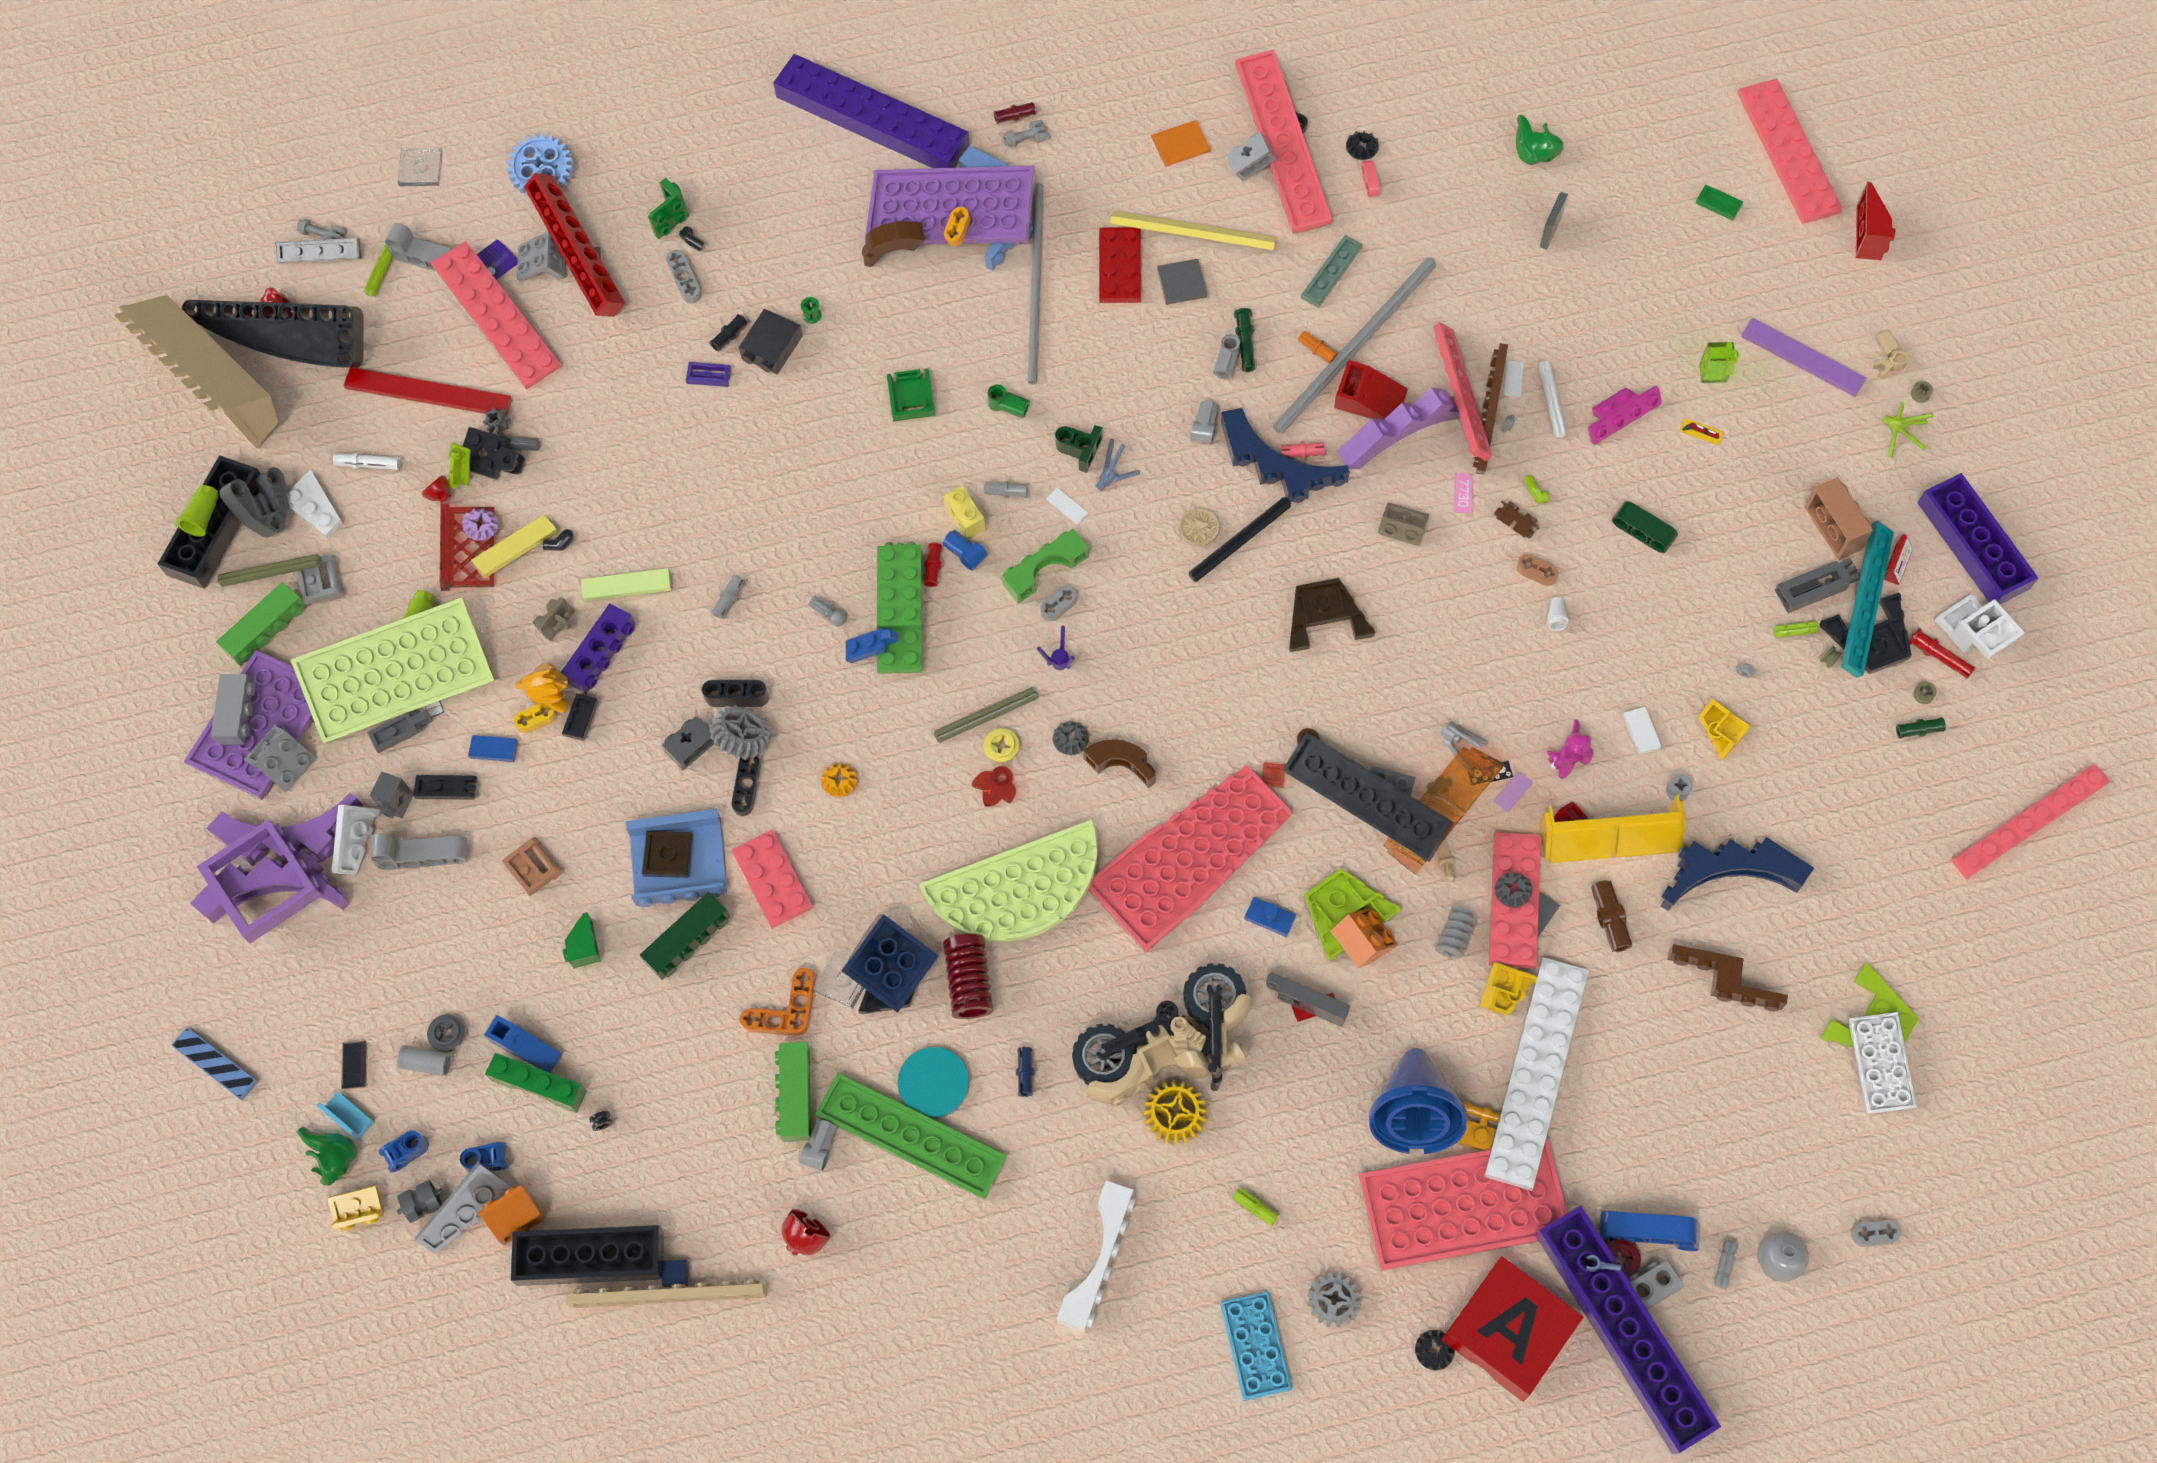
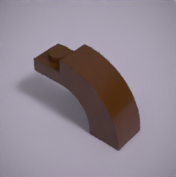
(891, 237)
(1120, 753)

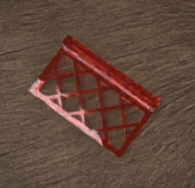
(447, 550)

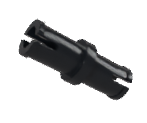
(728, 332)

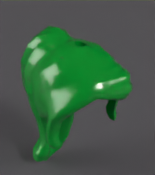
(1536, 146)
(333, 1156)

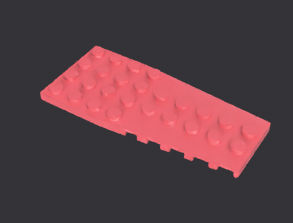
(1188, 857)

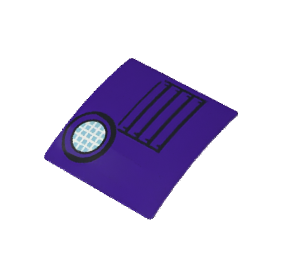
(497, 259)

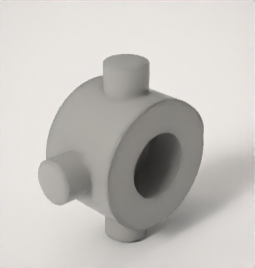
(1508, 423)
(1745, 670)

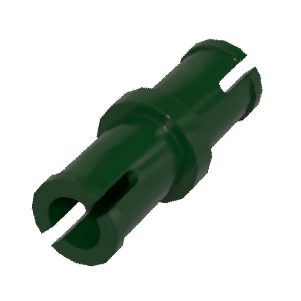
(1921, 727)

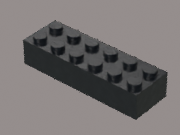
(197, 557)
(587, 1255)

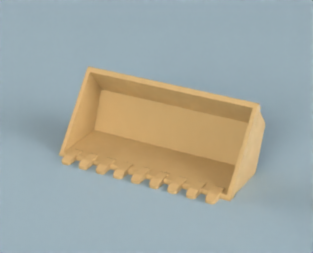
(202, 365)

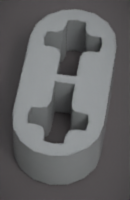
(1055, 599)
(1875, 1228)

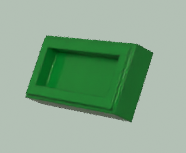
(1719, 202)

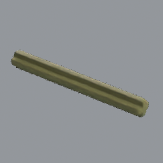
(269, 570)
(985, 714)

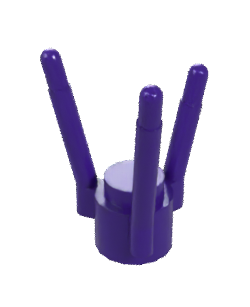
(1059, 658)

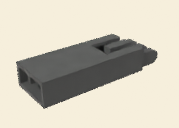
(1807, 590)
(1308, 999)

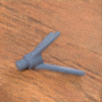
(1108, 476)

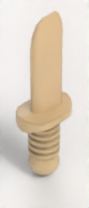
(1446, 861)

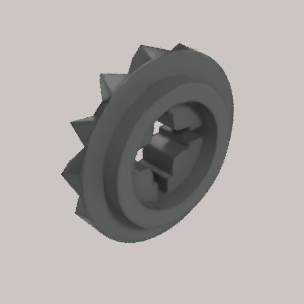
(1074, 746)
(1517, 899)
(445, 1022)

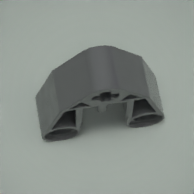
(264, 512)

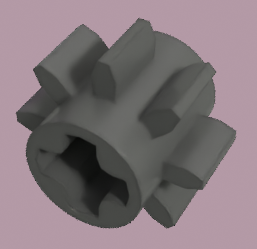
(498, 426)

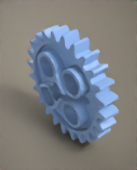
(543, 148)

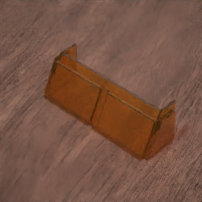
(1452, 796)

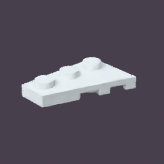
(312, 505)

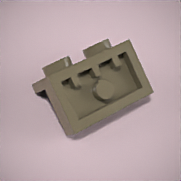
(1403, 524)

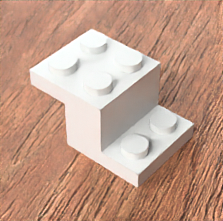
(1979, 626)

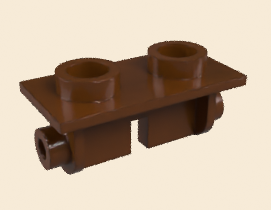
(1524, 523)

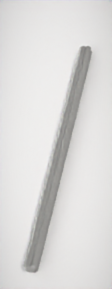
(1354, 345)

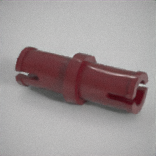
(1014, 112)

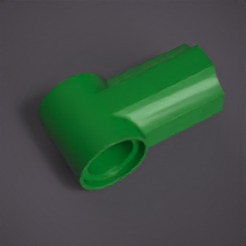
(1008, 402)

